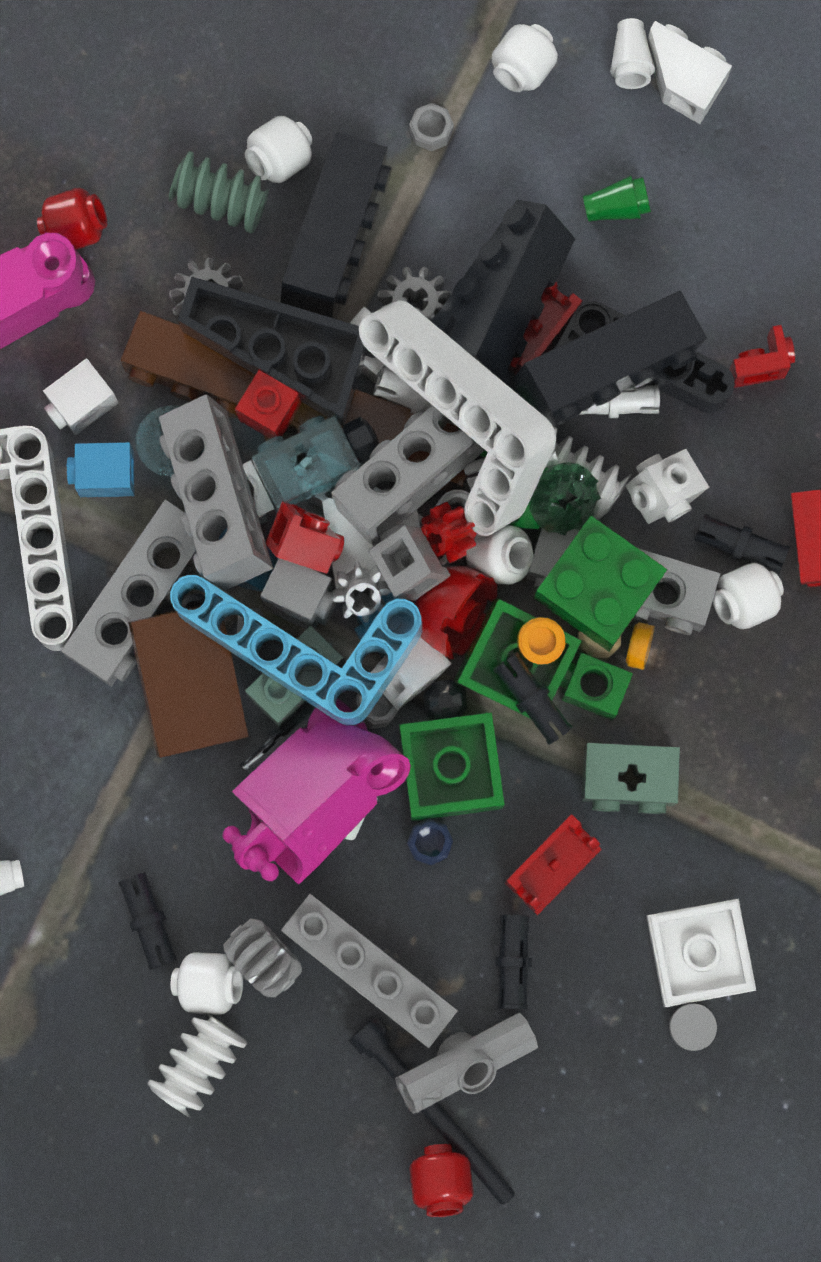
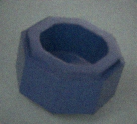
(430, 842)

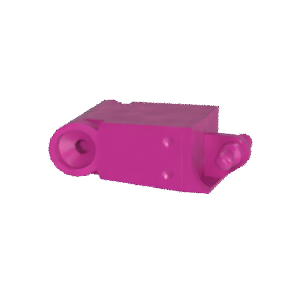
(40, 284)
(313, 795)

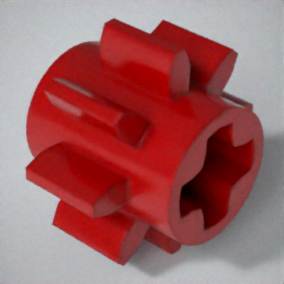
(448, 531)

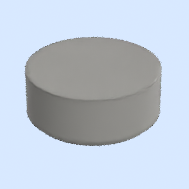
(692, 1027)

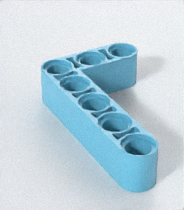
(297, 655)

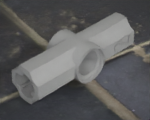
(466, 1063)

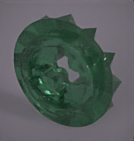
(554, 486)

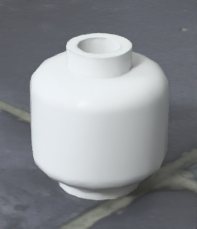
(524, 57)
(279, 149)
(502, 555)
(748, 596)
(207, 983)

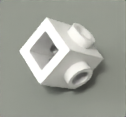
(666, 486)

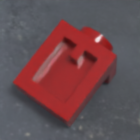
(757, 367)

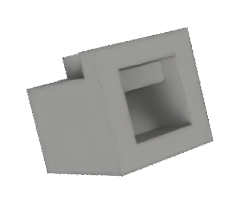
(393, 557)

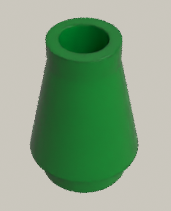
(618, 201)

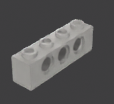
(414, 482)
(243, 549)
(692, 584)
(113, 605)
(369, 970)

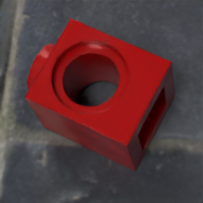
(268, 405)

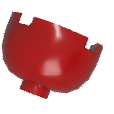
(455, 609)

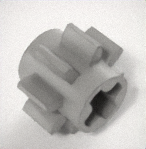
(360, 579)

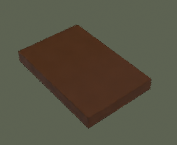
(186, 685)

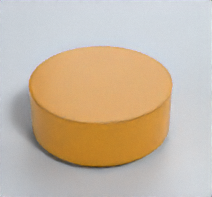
(541, 640)
(640, 645)

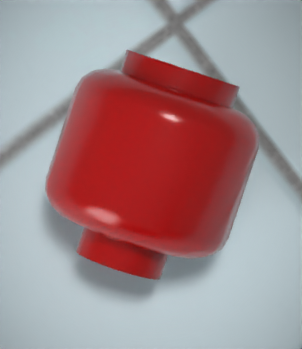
(74, 216)
(441, 1181)

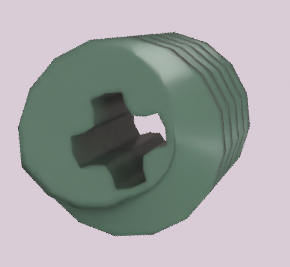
(219, 192)

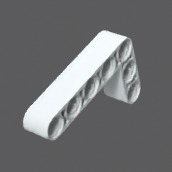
(476, 401)
(35, 517)

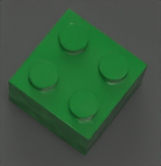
(599, 583)
(498, 641)
(452, 766)

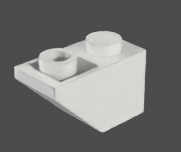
(686, 73)

